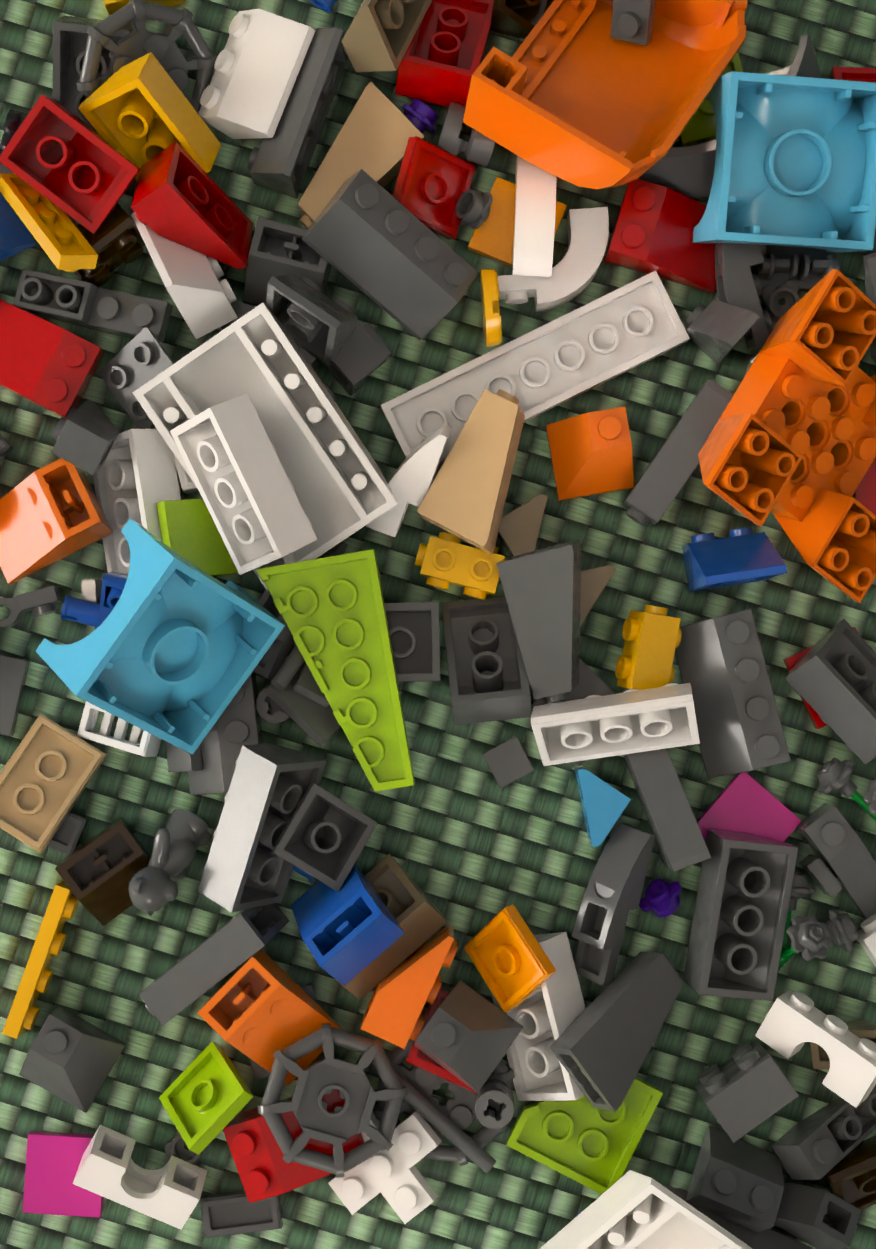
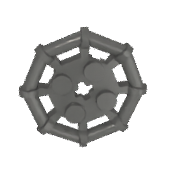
(142, 41)
(458, 1109)
(345, 1120)

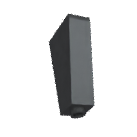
(677, 456)
(545, 613)
(667, 809)
(212, 960)
(618, 1029)

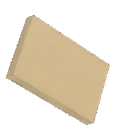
(44, 781)

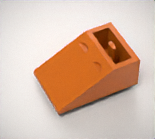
(48, 519)
(398, 999)
(264, 1012)

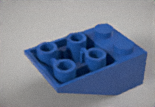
(345, 926)

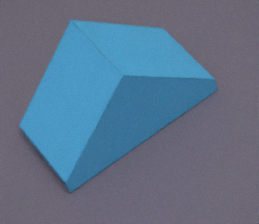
(600, 805)

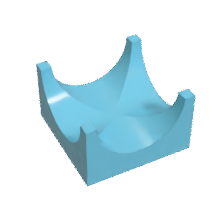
(792, 163)
(168, 647)

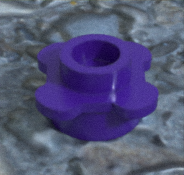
(420, 116)
(661, 898)

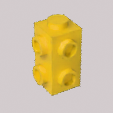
(449, 562)
(648, 649)

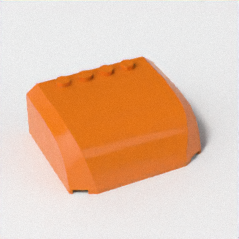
(601, 104)

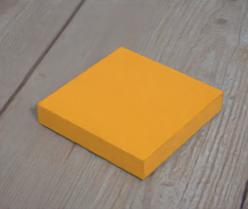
(496, 233)
(509, 958)

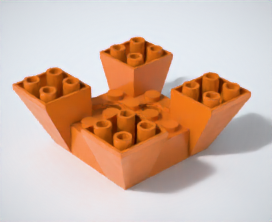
(807, 434)

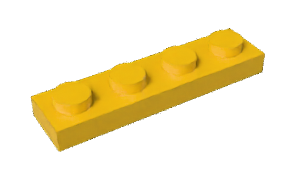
(48, 225)
(36, 974)

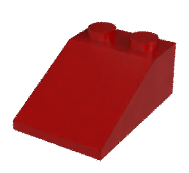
(445, 51)
(68, 163)
(191, 208)
(657, 236)
(44, 360)
(260, 1157)

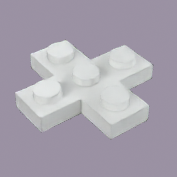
(392, 1171)

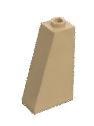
(369, 140)
(477, 472)

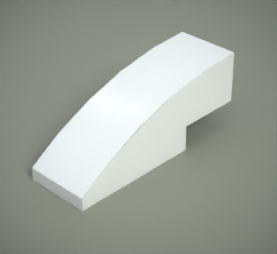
(413, 480)

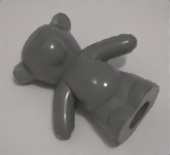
(171, 854)

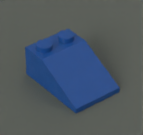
(730, 560)

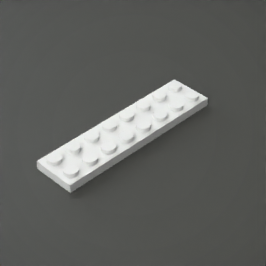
(547, 362)

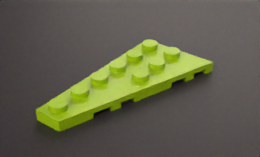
(345, 639)

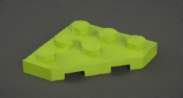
(584, 1140)

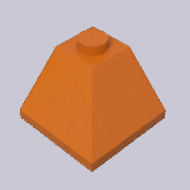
(591, 453)

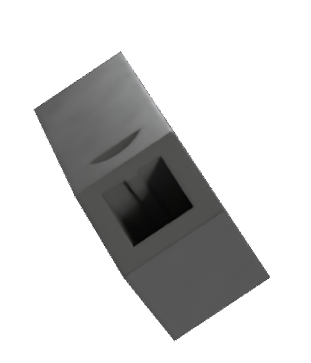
(825, 1137)

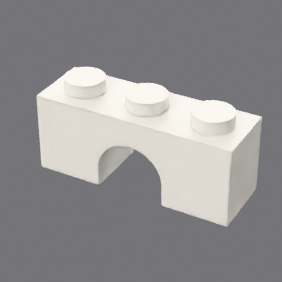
(851, 1059)
(162, 1193)

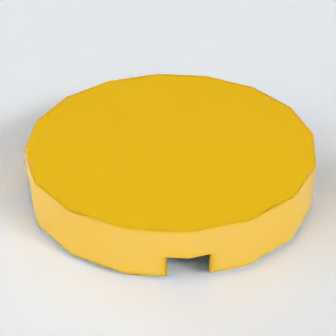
(490, 307)

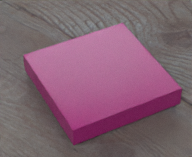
(748, 809)
(50, 1174)

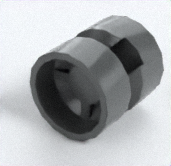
(476, 150)

